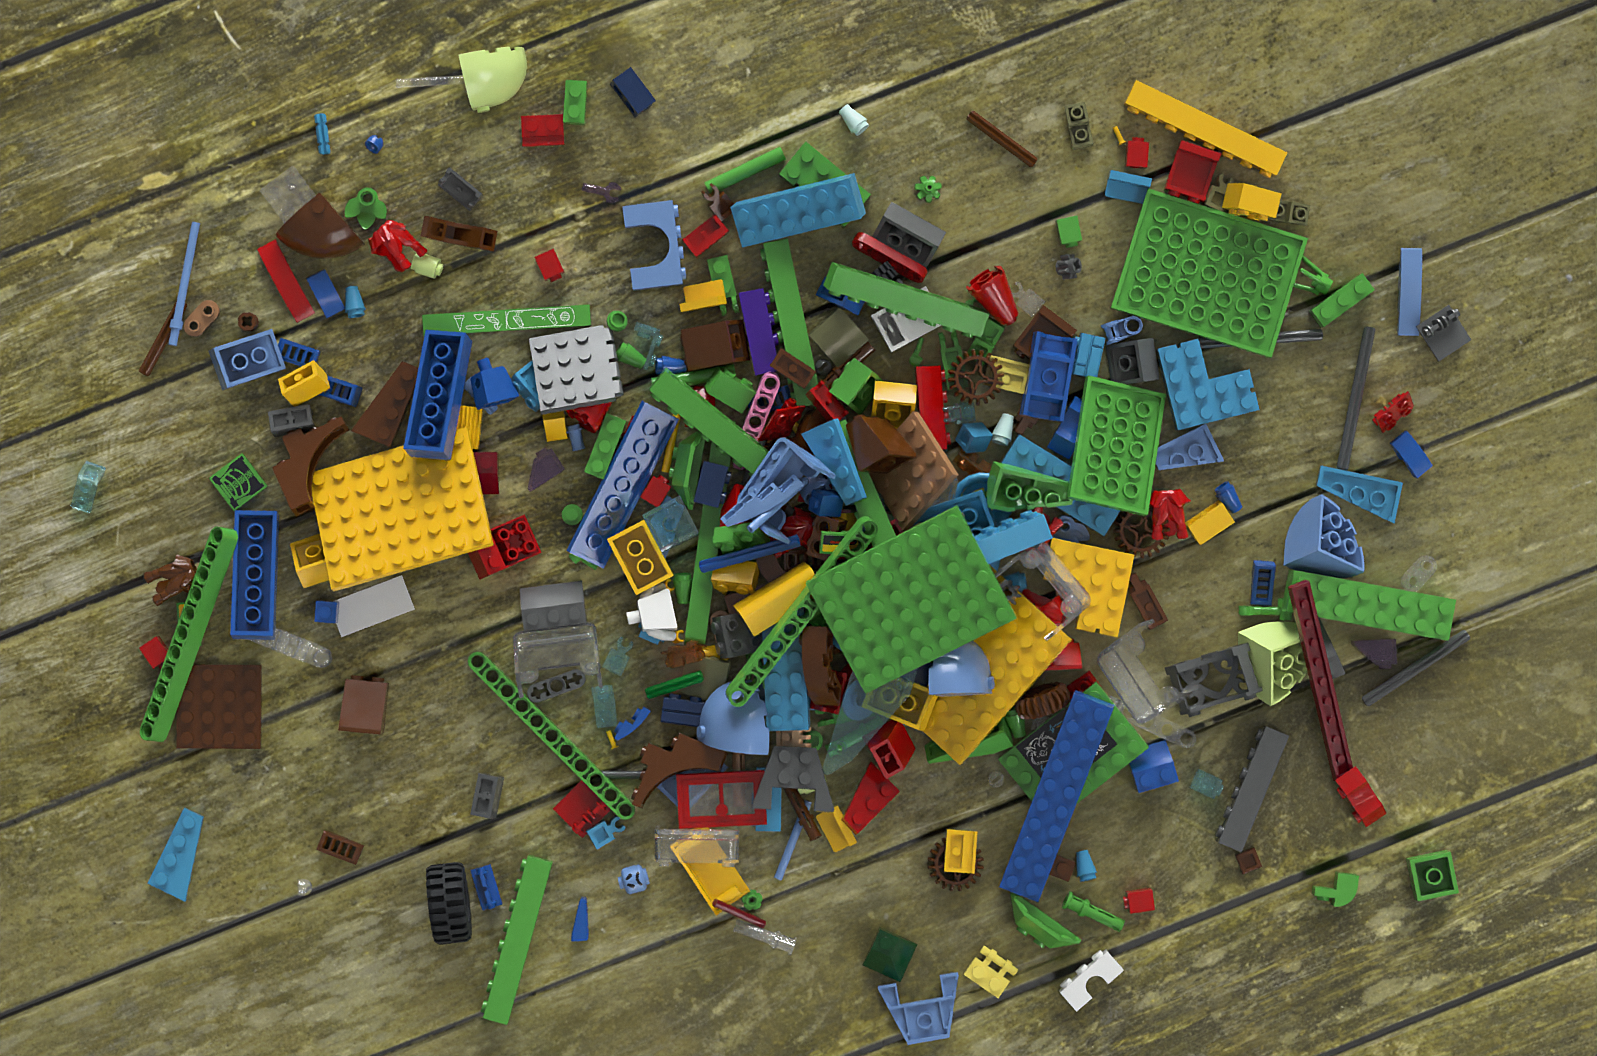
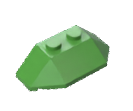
(687, 467)
(1040, 925)

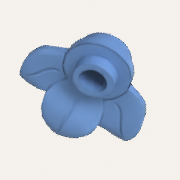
(1075, 531)

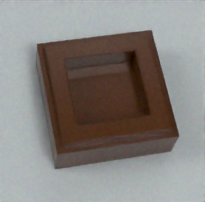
(1248, 860)

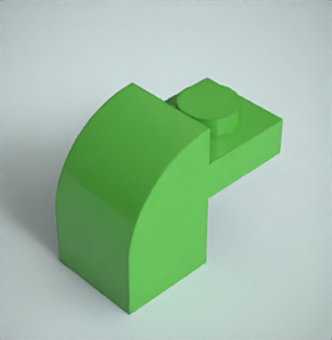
(1343, 892)

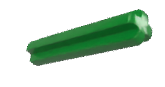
(674, 684)

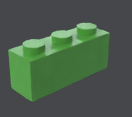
(1341, 300)
(605, 446)

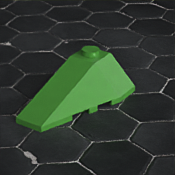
(1018, 488)
(994, 742)

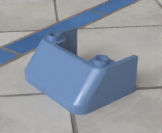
(778, 465)

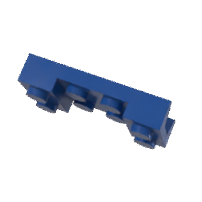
(1048, 377)

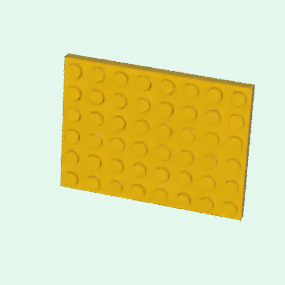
(398, 512)
(1016, 661)

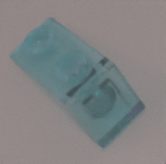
(646, 331)
(86, 486)
(604, 706)

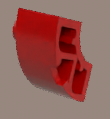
(1360, 797)

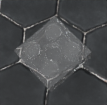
(288, 193)

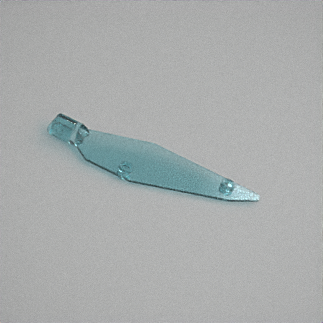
(863, 717)

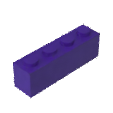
(759, 330)

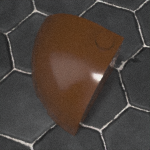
(319, 231)

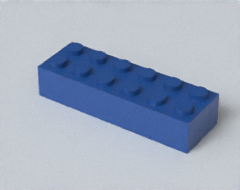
(438, 394)
(255, 575)

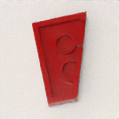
(869, 799)

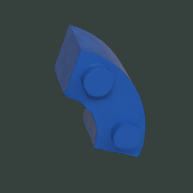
(1065, 435)

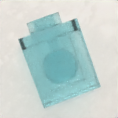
(1207, 784)

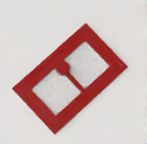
(719, 799)

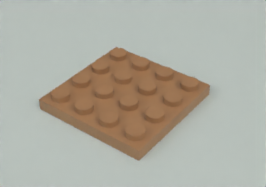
(918, 482)

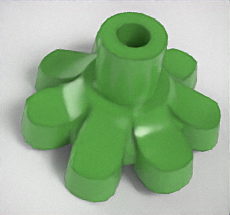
(925, 192)

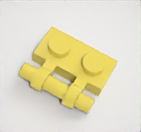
(987, 977)

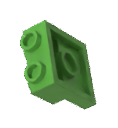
(737, 538)

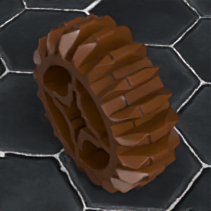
(979, 359)
(1136, 547)
(1043, 700)
(939, 865)

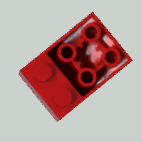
(512, 544)

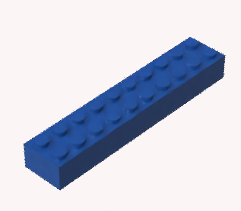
(1056, 795)

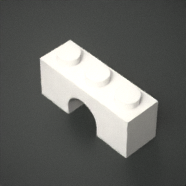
(1075, 989)

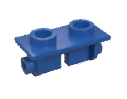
(486, 887)

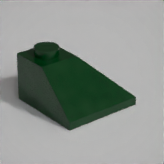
(889, 954)

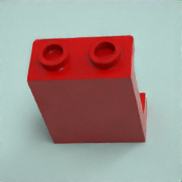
(1191, 172)

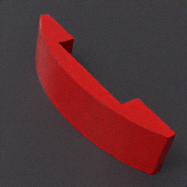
(285, 281)

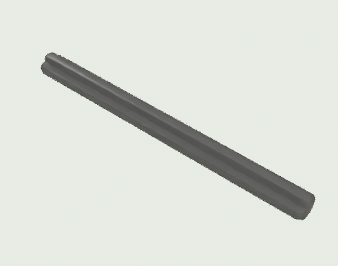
(1356, 398)

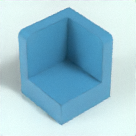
(974, 437)

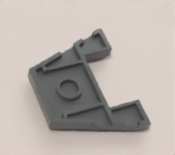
(794, 770)

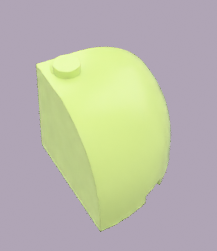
(493, 76)
(1275, 658)

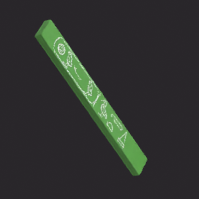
(509, 319)

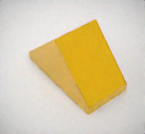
(555, 426)

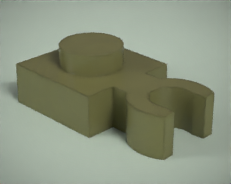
(1216, 194)

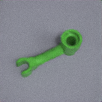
(1252, 610)

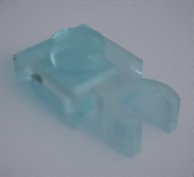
(961, 413)
(616, 659)

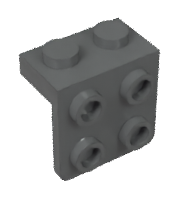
(734, 636)

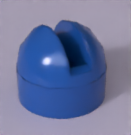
(374, 144)

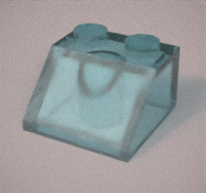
(671, 524)

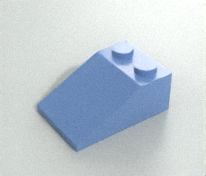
(247, 359)

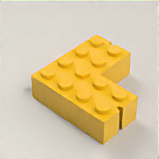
(1104, 577)

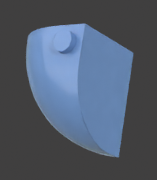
(1323, 541)
(961, 673)
(733, 727)

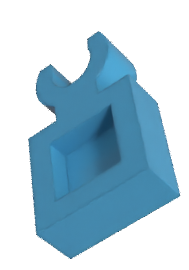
(602, 833)

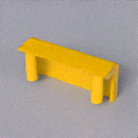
(771, 601)
(717, 882)

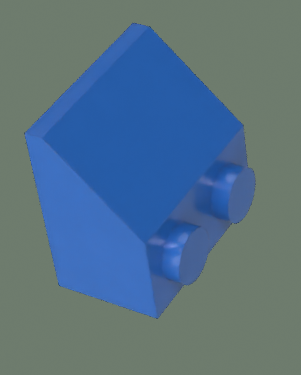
(1153, 768)

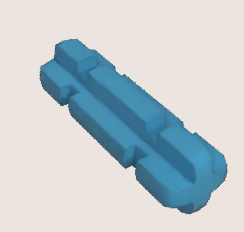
(322, 134)

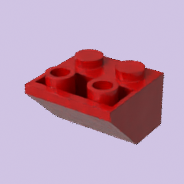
(891, 748)

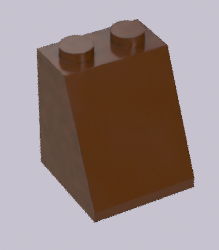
(714, 344)
(877, 444)
(364, 705)

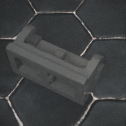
(460, 189)
(291, 419)
(487, 796)

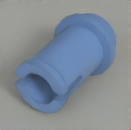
(575, 437)

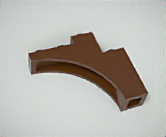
(305, 450)
(662, 764)

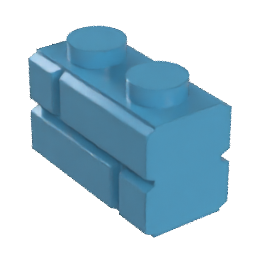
(1088, 355)

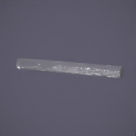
(429, 81)

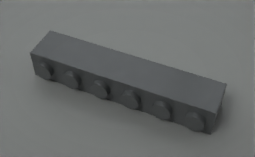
(1252, 788)

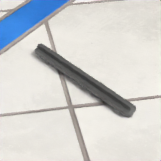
(1283, 337)
(1416, 667)

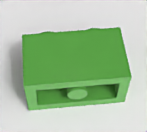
(575, 102)
(730, 389)

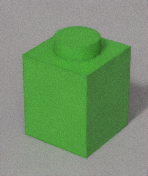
(1069, 231)

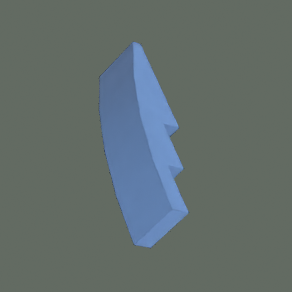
(1409, 291)
(754, 505)

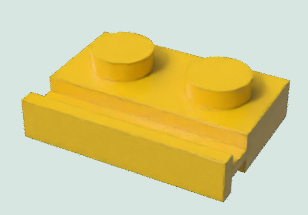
(960, 851)

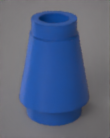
(673, 364)
(1227, 495)

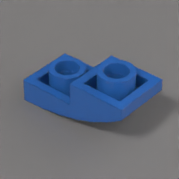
(325, 293)
(1411, 453)
(627, 727)

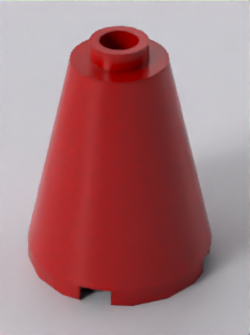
(995, 295)
(591, 416)

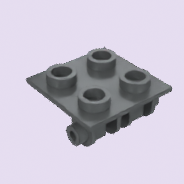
(1443, 332)

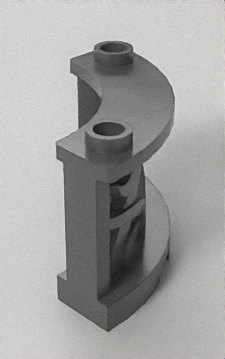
(1234, 656)

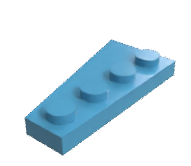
(832, 450)
(1365, 491)
(177, 859)

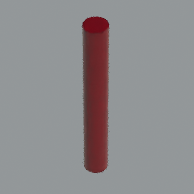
(739, 913)

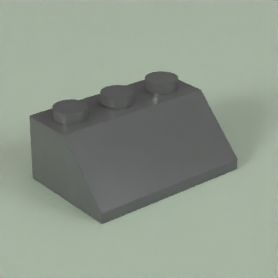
(909, 234)
(553, 605)

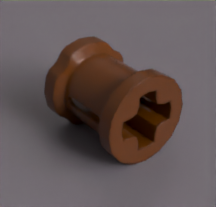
(241, 322)

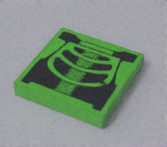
(238, 482)

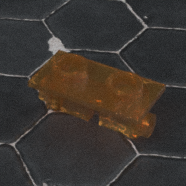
(967, 462)
(676, 654)

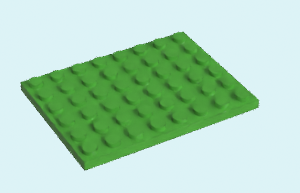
(1209, 273)
(911, 599)

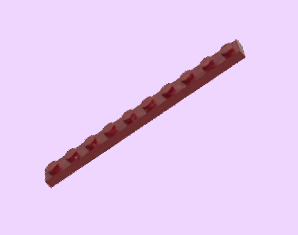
(1320, 678)

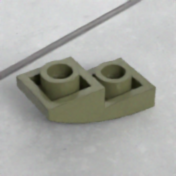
(1078, 125)
(1292, 213)

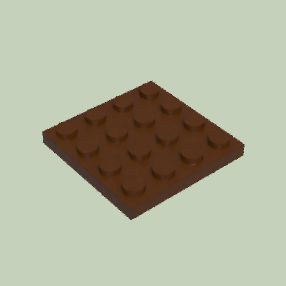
(221, 708)

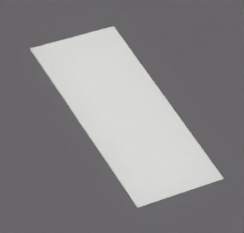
(373, 606)

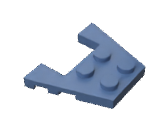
(926, 1018)

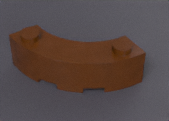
(816, 657)

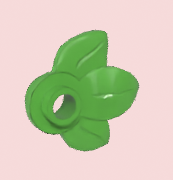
(366, 211)

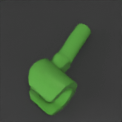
(915, 359)
(576, 559)

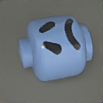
(633, 879)

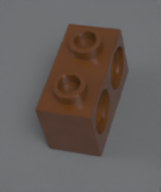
(819, 524)

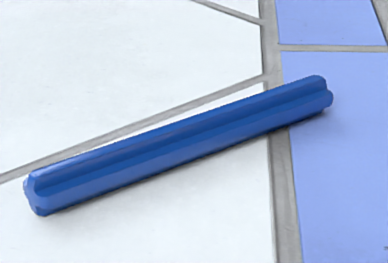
(748, 554)

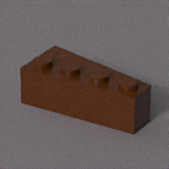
(389, 407)

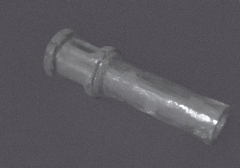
(775, 939)

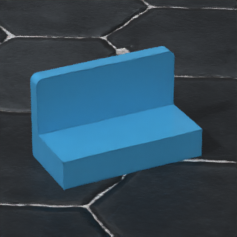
(1127, 186)

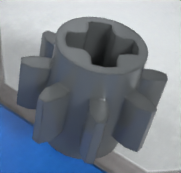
(1068, 266)
(1014, 592)

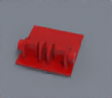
(1401, 406)
(782, 421)
(581, 809)

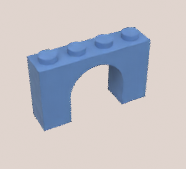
(662, 216)

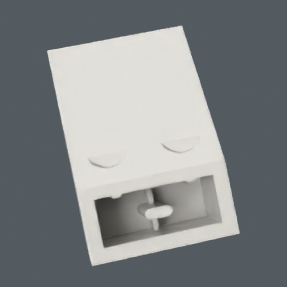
(898, 329)

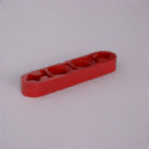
(883, 253)

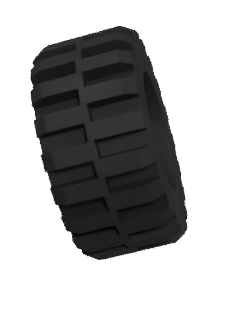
(448, 903)

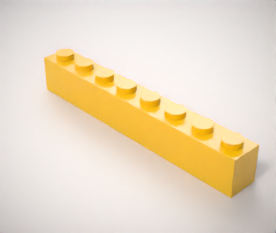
(1205, 128)

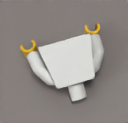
(656, 613)

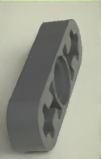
(543, 696)

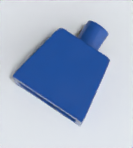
(492, 385)

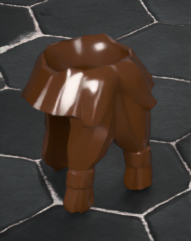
(179, 576)

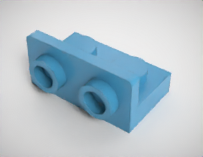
(526, 386)

